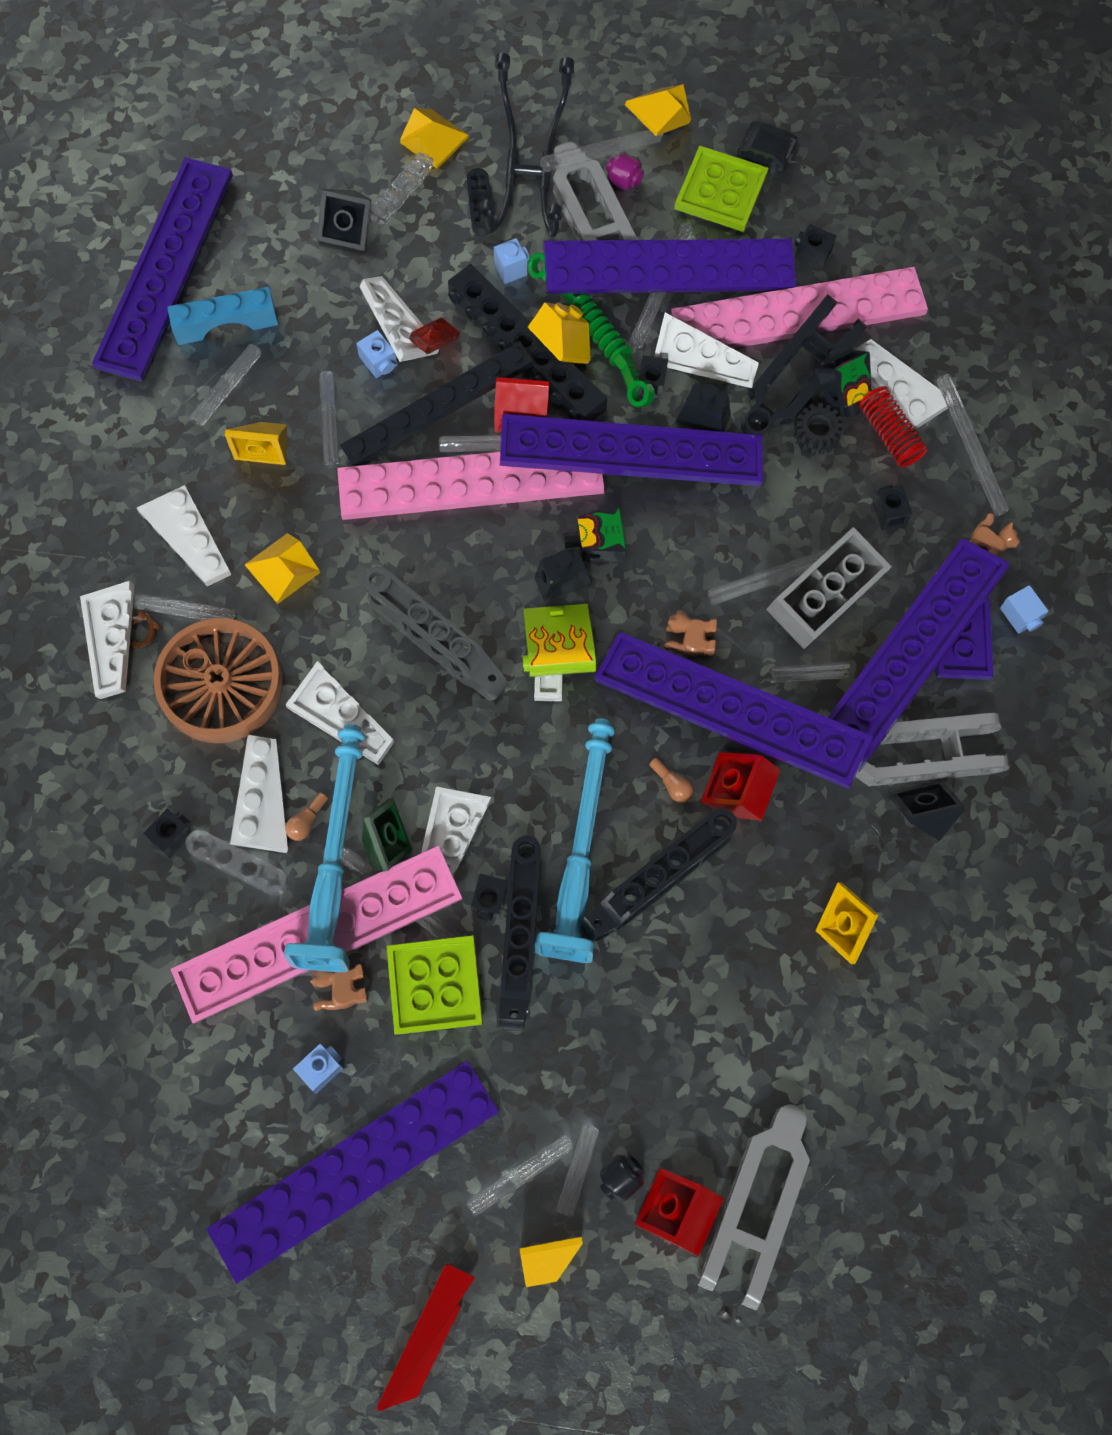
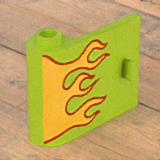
(558, 640)

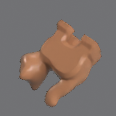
(990, 541)
(695, 632)
(343, 990)

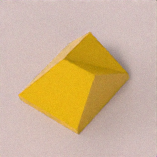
(661, 109)
(432, 135)
(259, 442)
(283, 567)
(846, 923)
(548, 1261)

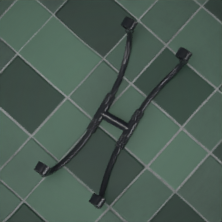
(552, 213)

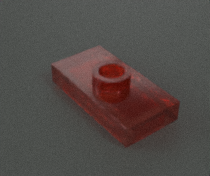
(434, 335)

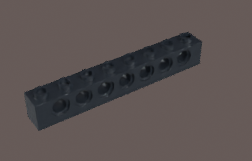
(472, 283)

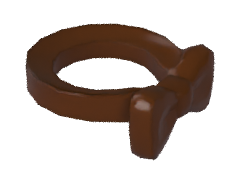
(142, 616)

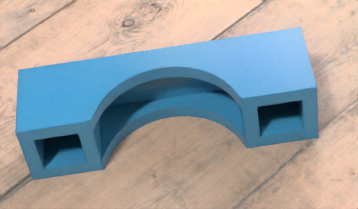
(194, 319)

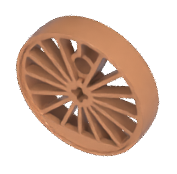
(216, 690)

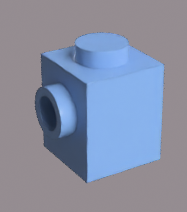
(511, 260)
(377, 354)
(1024, 610)
(319, 1067)

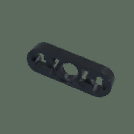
(473, 193)

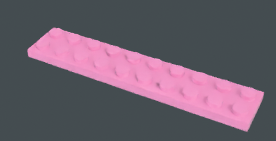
(782, 312)
(452, 484)
(366, 913)

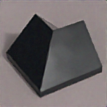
(344, 218)
(929, 807)

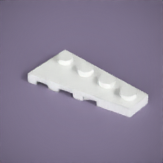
(394, 317)
(702, 355)
(913, 393)
(184, 530)
(108, 631)
(330, 708)
(259, 804)
(454, 823)

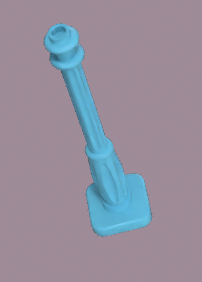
(565, 940)
(319, 951)

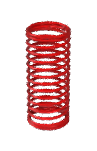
(912, 450)

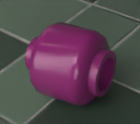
(625, 171)

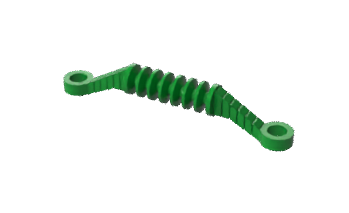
(606, 338)

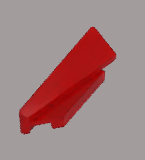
(427, 1337)

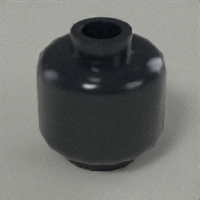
(622, 1177)

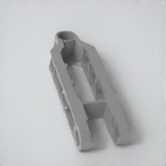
(591, 172)
(954, 764)
(785, 1133)

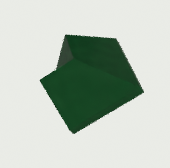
(385, 836)

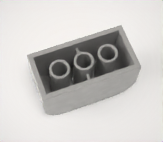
(828, 588)

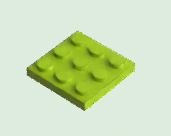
(721, 188)
(434, 985)

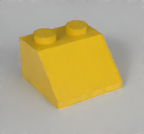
(563, 332)

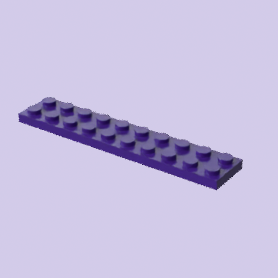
(668, 265)
(162, 269)
(631, 450)
(919, 642)
(735, 710)
(351, 1172)

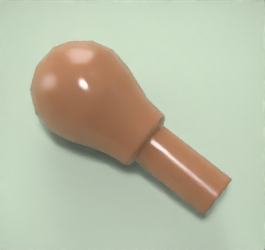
(678, 787)
(300, 825)

